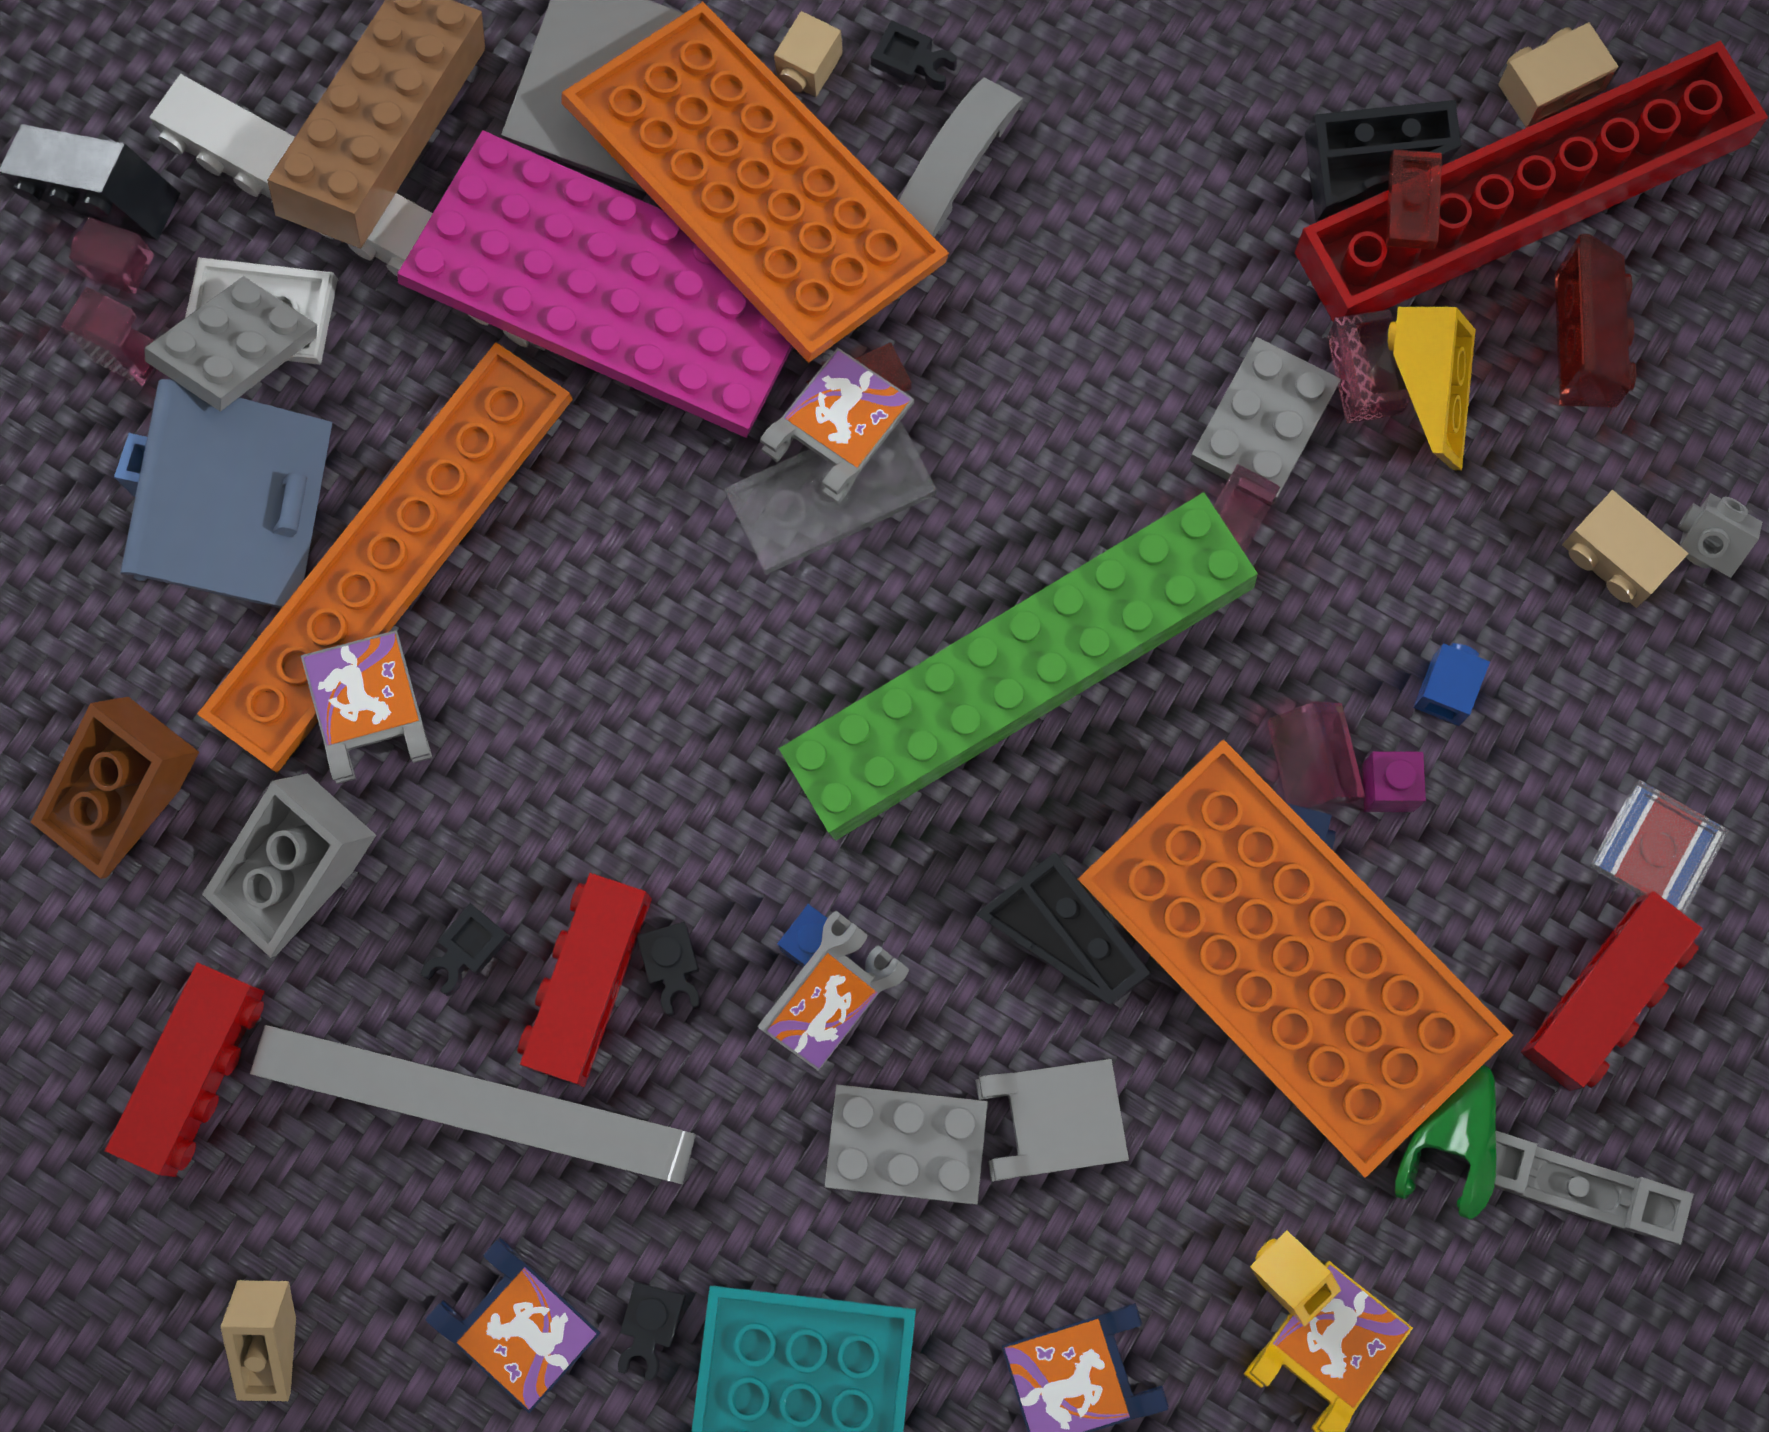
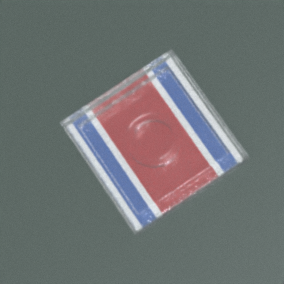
(1659, 846)

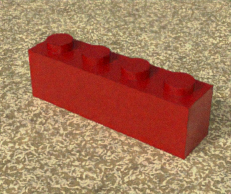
(585, 979)
(1612, 992)
(186, 1071)

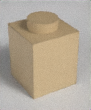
(808, 54)

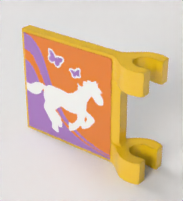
(1336, 1351)

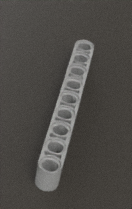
(473, 1104)

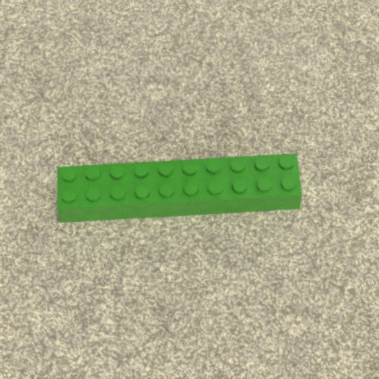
(1019, 666)

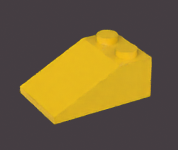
(1436, 362)

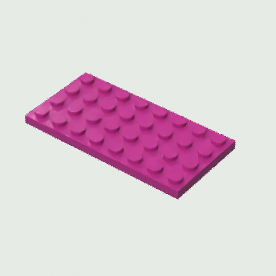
(595, 283)

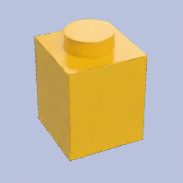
(1294, 1277)

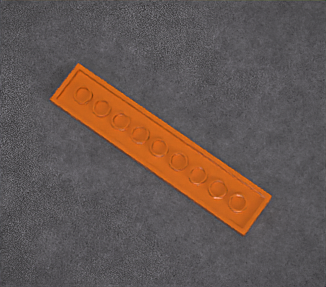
(388, 549)

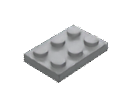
(231, 343)
(1266, 415)
(906, 1144)

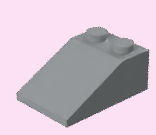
(287, 861)

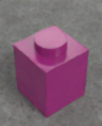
(1393, 781)

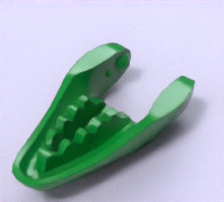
(1464, 1128)

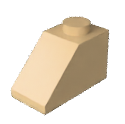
(260, 1340)

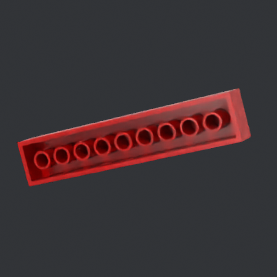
(1539, 182)

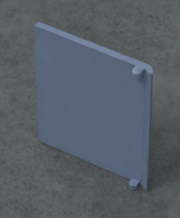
(226, 497)

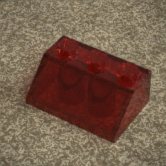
(1593, 326)

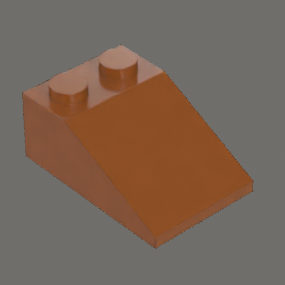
(112, 783)

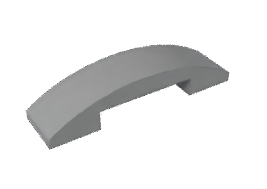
(957, 151)
(1591, 1190)

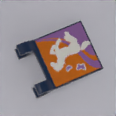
(520, 1331)
(1077, 1377)

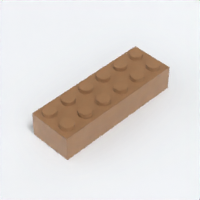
(376, 117)

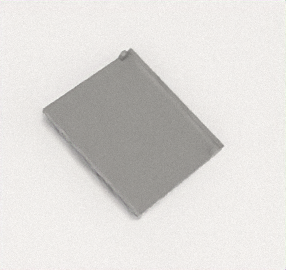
(570, 46)

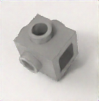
(1719, 534)

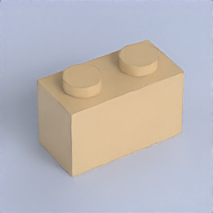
(1557, 74)
(1624, 549)

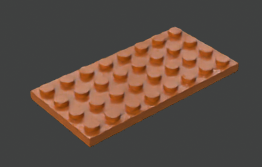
(755, 180)
(1295, 958)

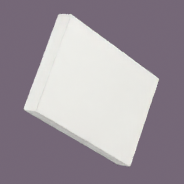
(301, 289)

